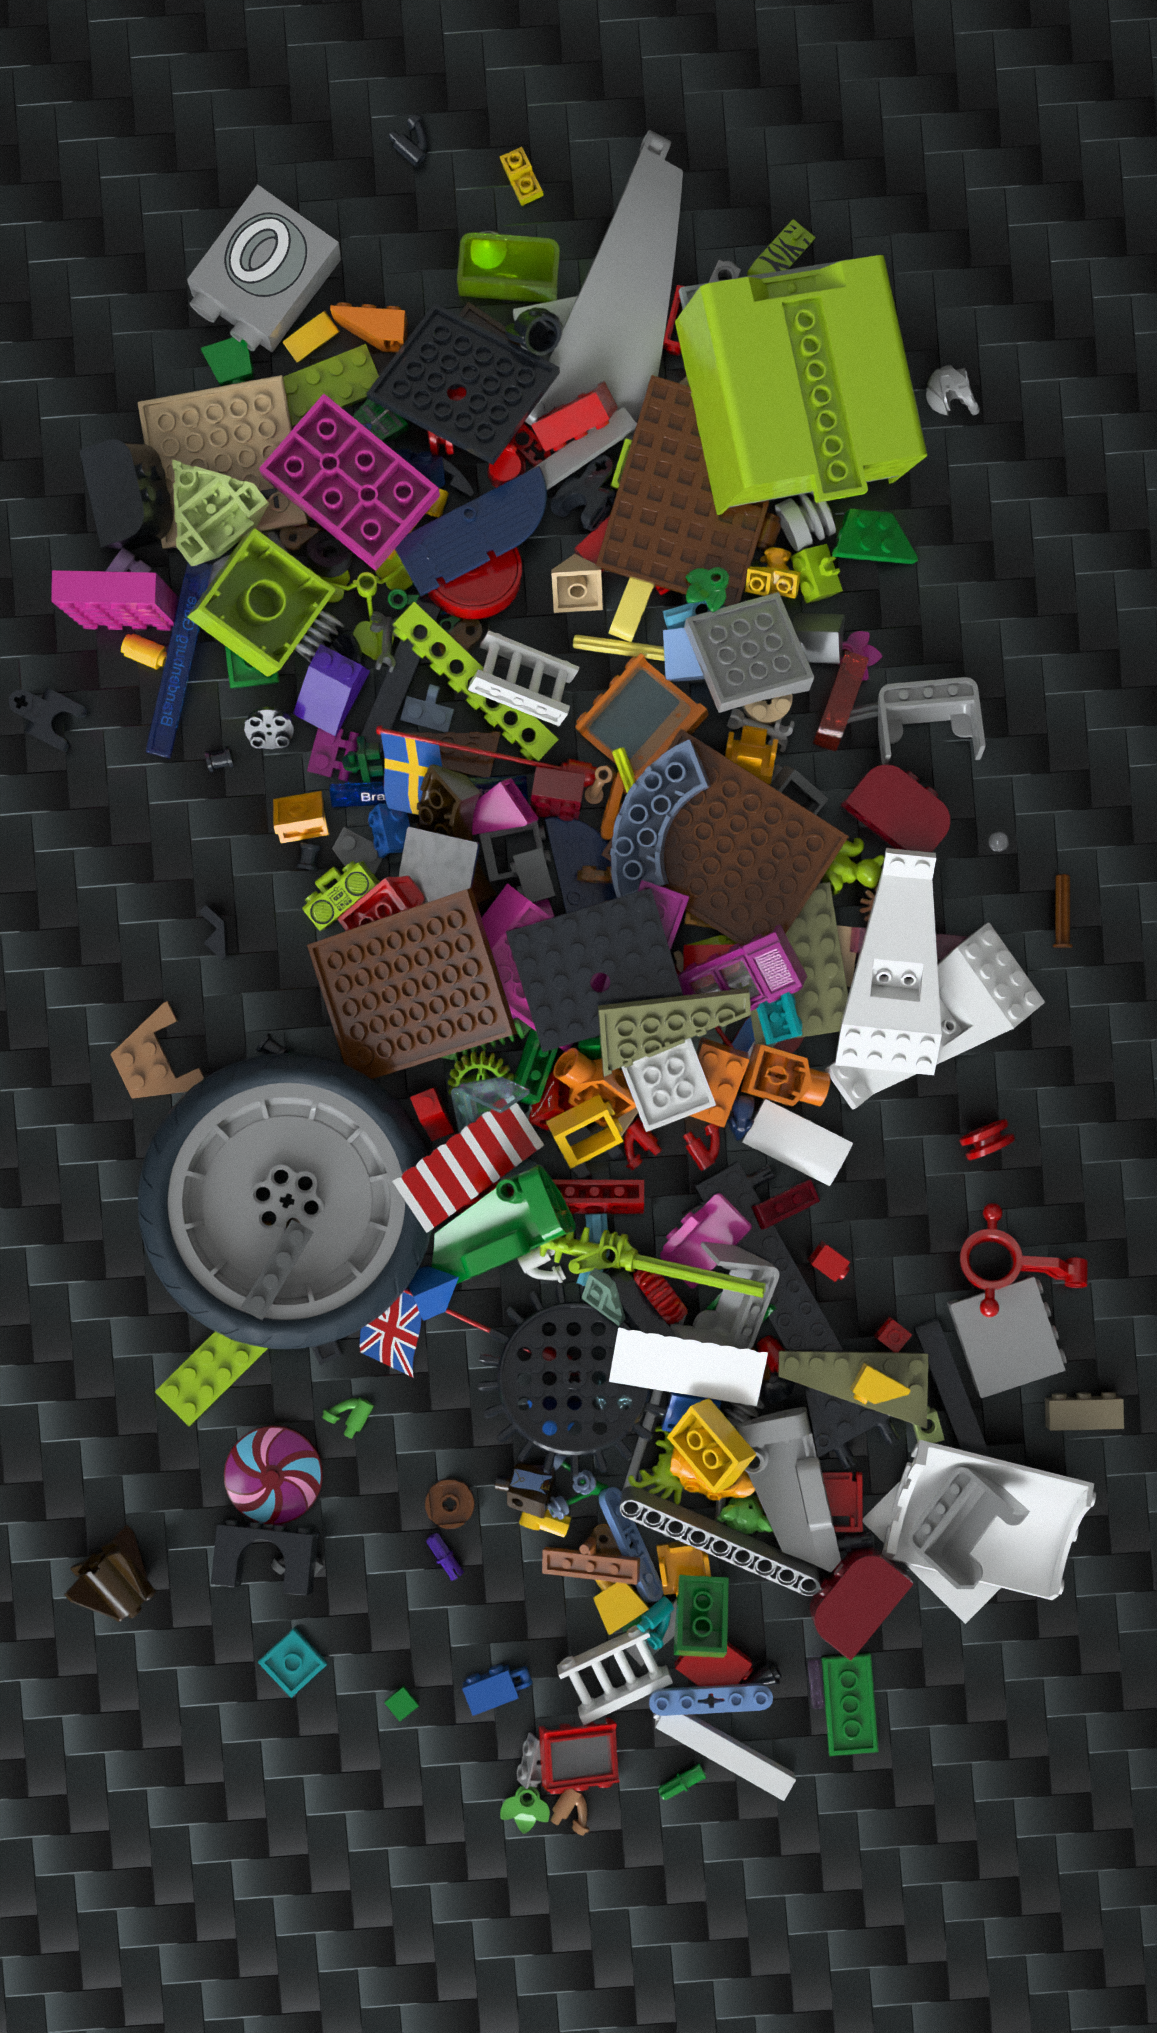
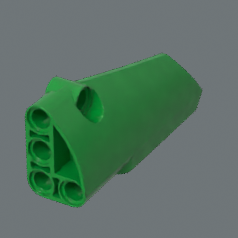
(503, 1226)

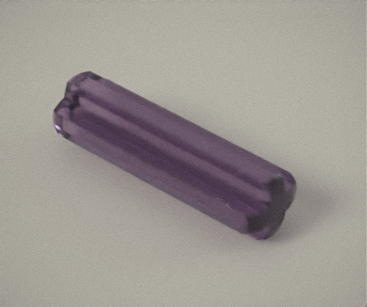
(816, 1684)

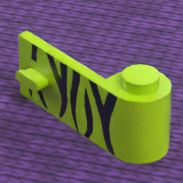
(783, 250)

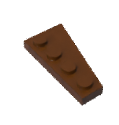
(463, 761)

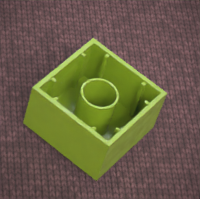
(261, 603)

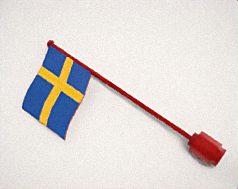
(411, 755)

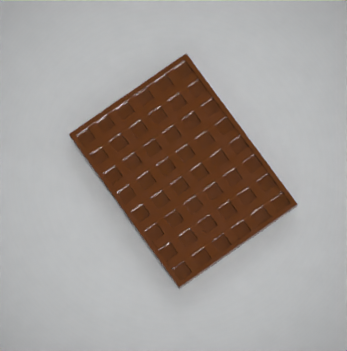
(666, 507)

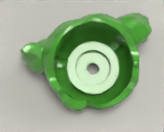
(745, 1520)

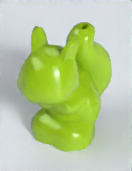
(844, 870)

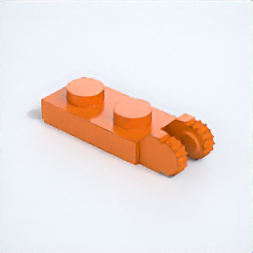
(613, 807)

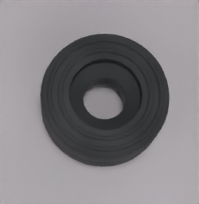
(328, 566)

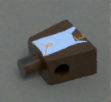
(528, 1488)

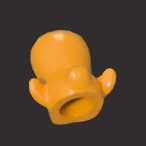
(776, 558)

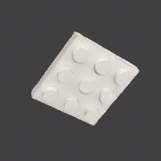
(668, 1086)

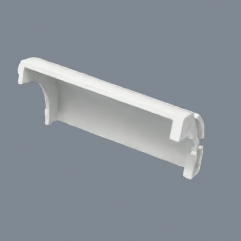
(1017, 1557)

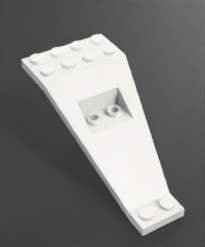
(980, 998)
(890, 1018)

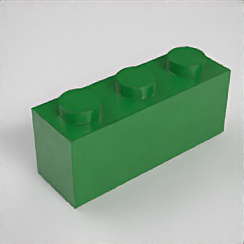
(534, 1068)

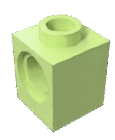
(935, 1433)

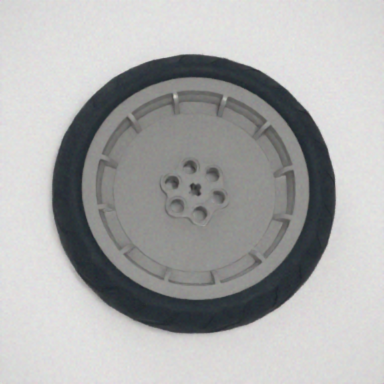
(229, 1141)

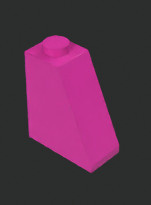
(502, 809)

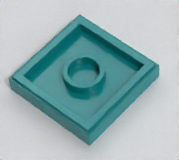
(292, 1662)

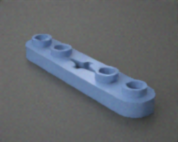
(624, 1532)
(685, 1699)

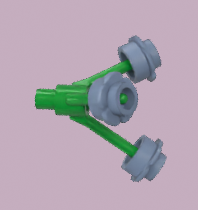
(583, 1483)

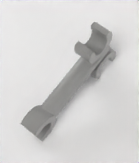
(778, 732)

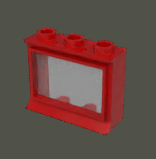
(579, 1756)

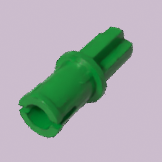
(682, 1782)

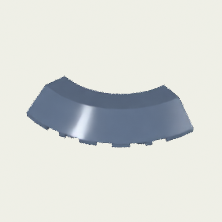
(648, 814)

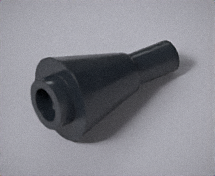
(767, 1675)

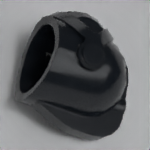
(536, 330)

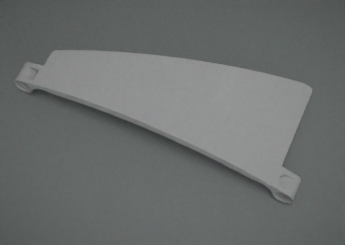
(624, 301)

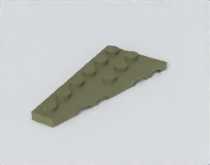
(656, 1025)
(836, 1371)

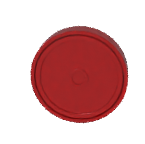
(483, 589)

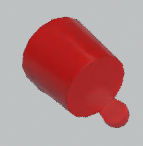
(507, 466)

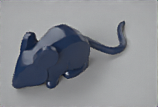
(741, 1115)

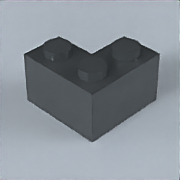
(533, 876)

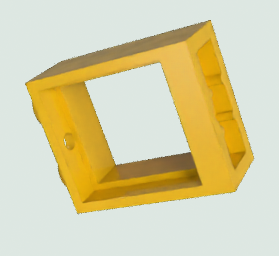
(579, 1117)

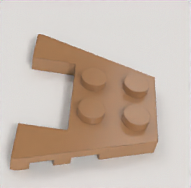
(144, 1062)

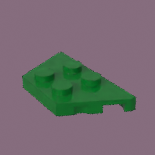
(873, 537)

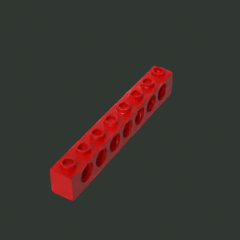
(591, 1196)

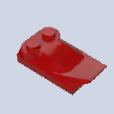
(385, 899)

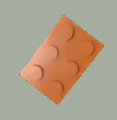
(724, 1073)

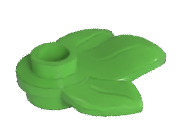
(525, 1811)

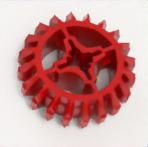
(661, 1296)

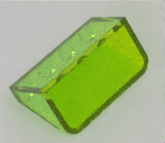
(508, 267)

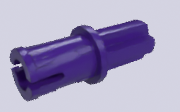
(444, 1556)

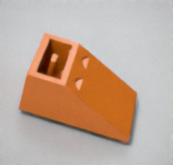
(379, 327)

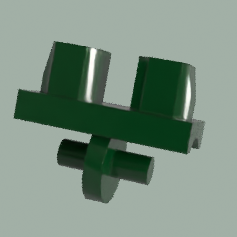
(363, 760)

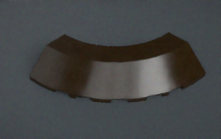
(449, 809)

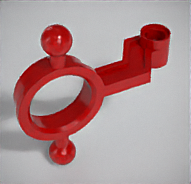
(1073, 1270)

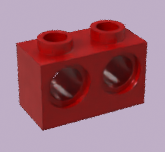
(829, 1261)

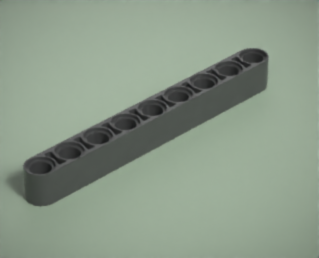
(710, 1535)

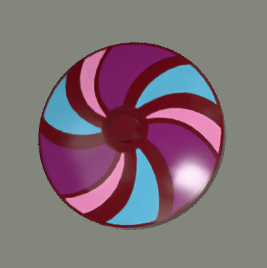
(273, 1474)

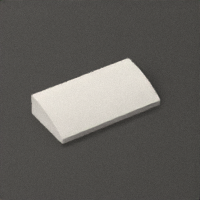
(797, 1142)

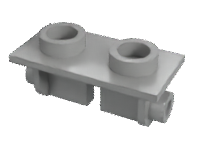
(529, 1770)

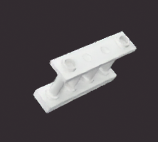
(518, 697)
(614, 1697)

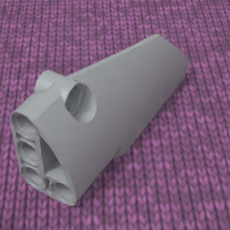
(792, 1485)

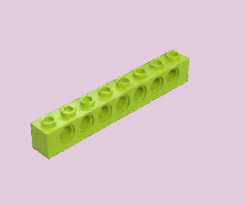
(415, 615)

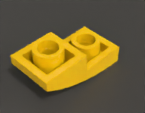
(521, 176)
(311, 336)
(772, 580)

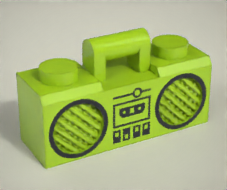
(331, 903)

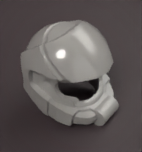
(947, 385)

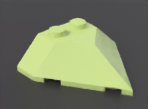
(212, 511)

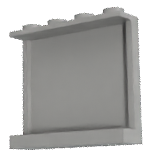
(1012, 1345)

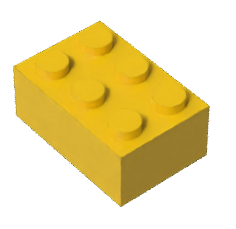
(711, 1445)

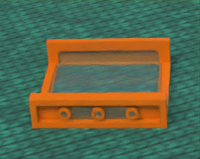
(640, 715)

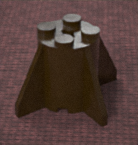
(112, 1580)

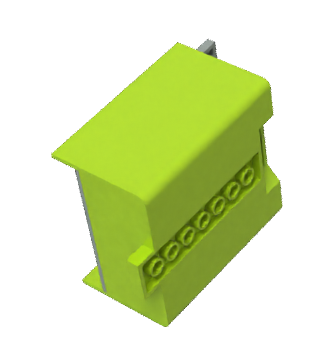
(800, 382)

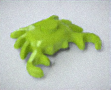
(662, 1475)

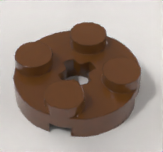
(461, 1511)

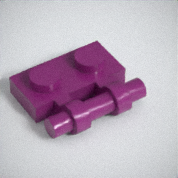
(325, 753)

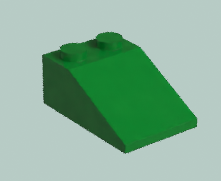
(701, 1616)

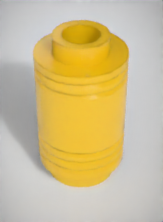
(144, 651)

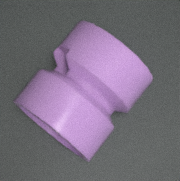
(126, 561)

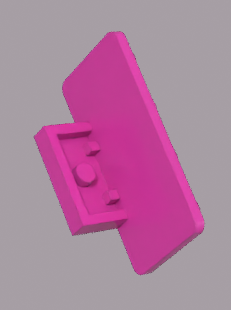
(713, 1223)

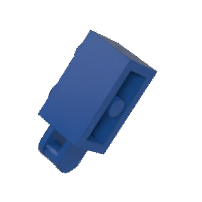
(494, 1687)

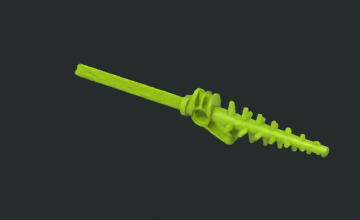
(593, 1255)

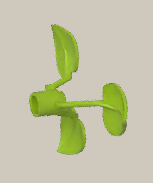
(394, 575)

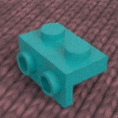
(779, 1019)

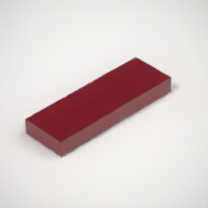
(785, 1204)

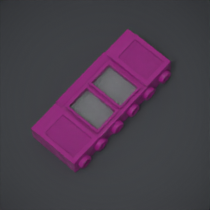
(763, 966)

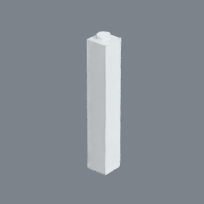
(728, 1752)

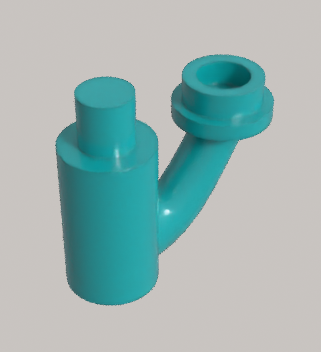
(658, 1614)

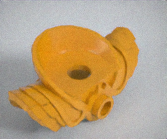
(693, 1483)

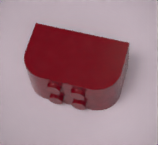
(899, 809)
(857, 1599)

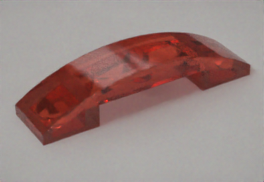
(841, 700)

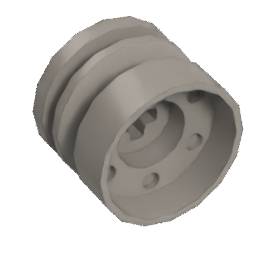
(803, 519)

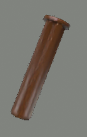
(1062, 937)

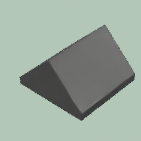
(820, 636)

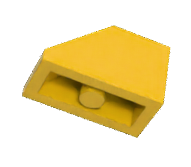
(876, 1386)

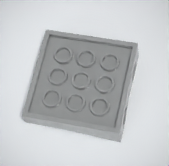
(749, 652)

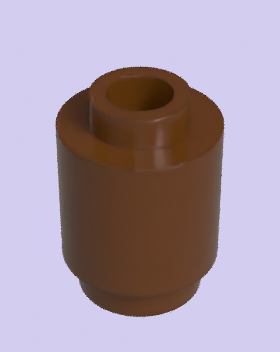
(769, 532)

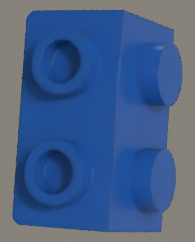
(388, 829)

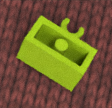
(817, 574)

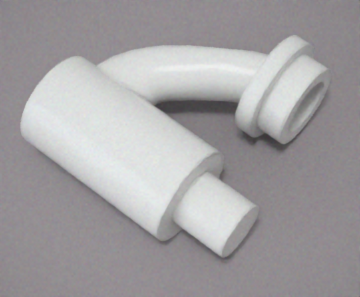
(532, 1260)

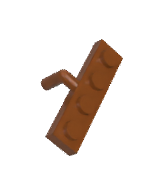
(590, 1564)

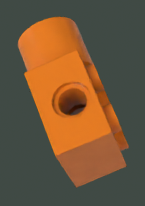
(784, 1077)
(587, 1081)

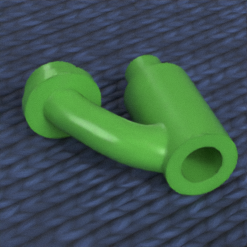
(357, 1417)

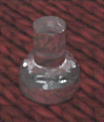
(998, 841)

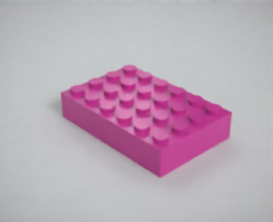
(349, 482)
(115, 599)

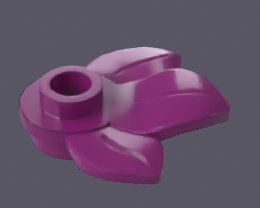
(858, 644)

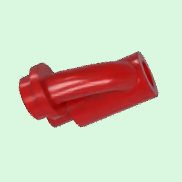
(645, 1139)
(697, 1149)

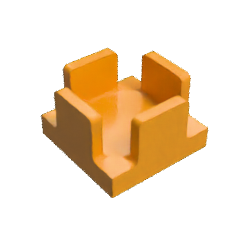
(753, 752)
(680, 1559)

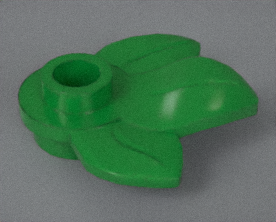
(704, 588)

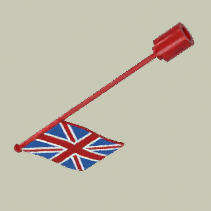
(395, 1334)

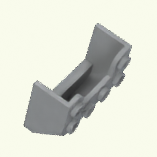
(958, 1521)

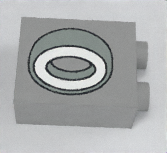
(263, 270)

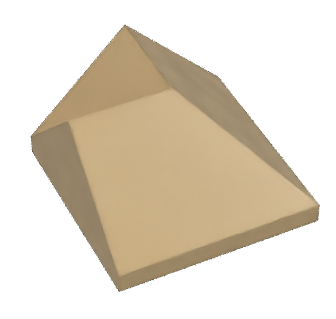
(576, 585)

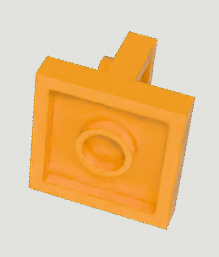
(300, 817)

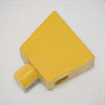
(618, 1604)

